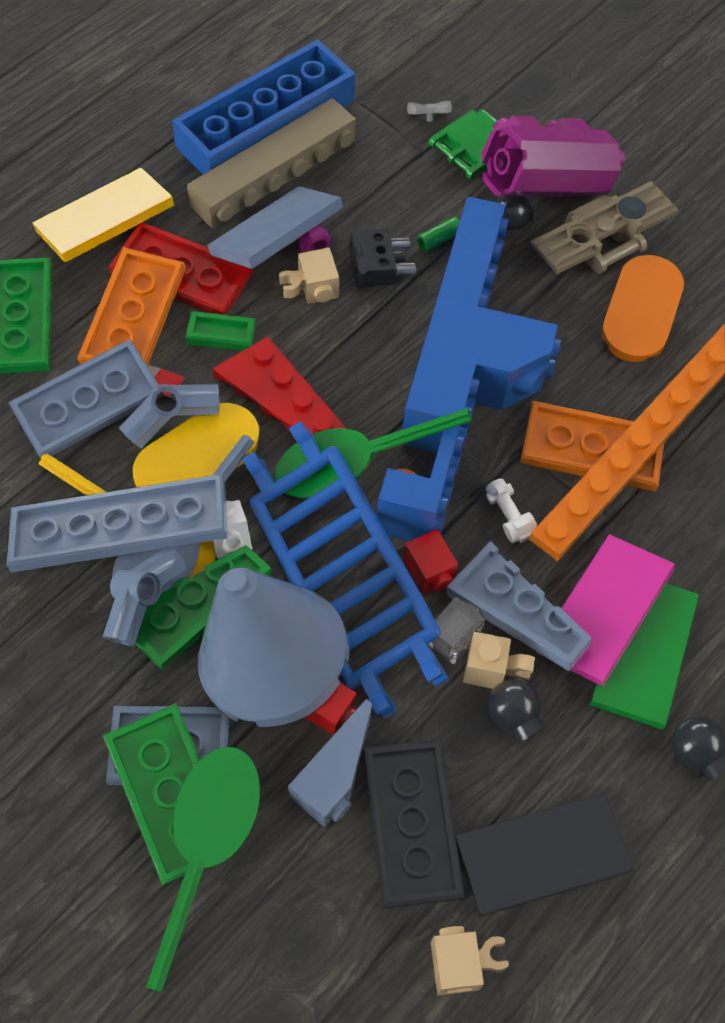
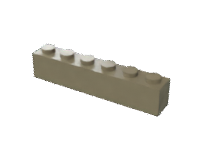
(271, 162)

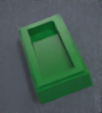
(220, 331)

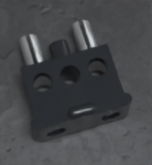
(374, 257)

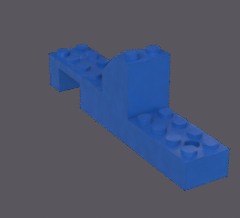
(465, 361)

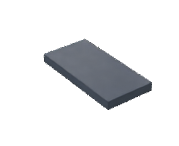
(275, 227)
(84, 399)

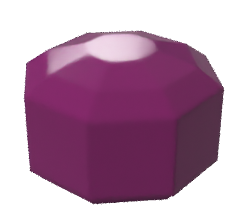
(314, 239)

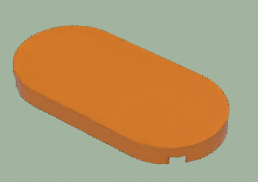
(642, 308)

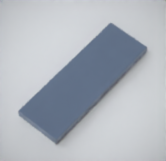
(117, 523)

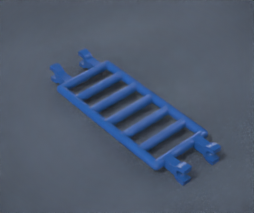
(379, 541)

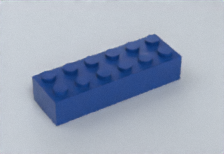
(262, 105)

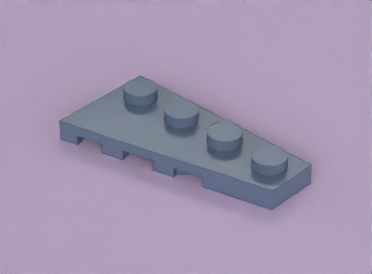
(519, 608)

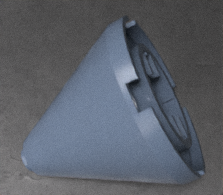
(270, 649)

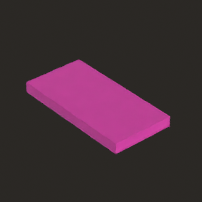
(614, 602)

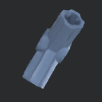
(150, 418)
(136, 590)

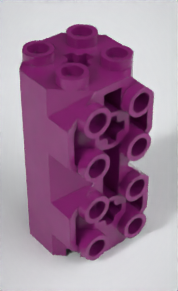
(550, 160)

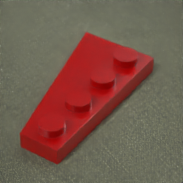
(276, 387)

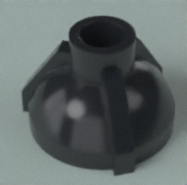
(516, 210)

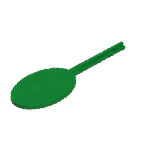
(357, 450)
(209, 827)

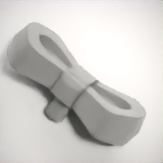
(440, 107)

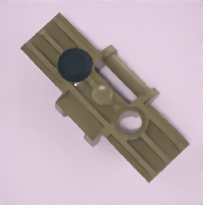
(605, 216)

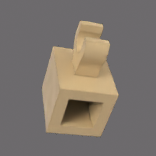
(315, 275)
(490, 661)
(460, 963)

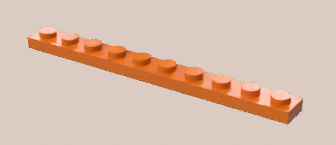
(632, 450)

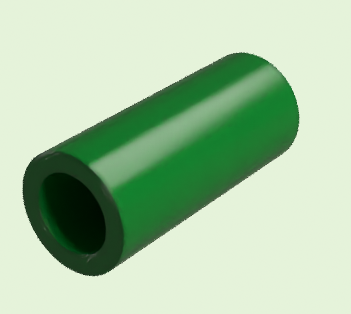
(438, 234)

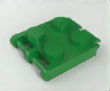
(465, 141)

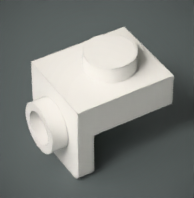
(237, 531)

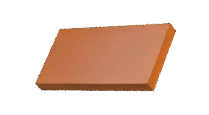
(134, 304)
(576, 440)

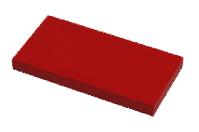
(207, 281)

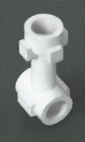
(518, 526)

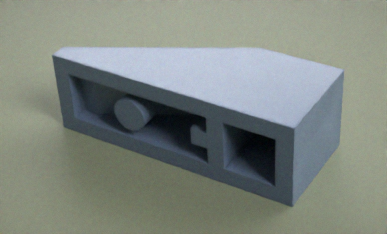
(329, 777)

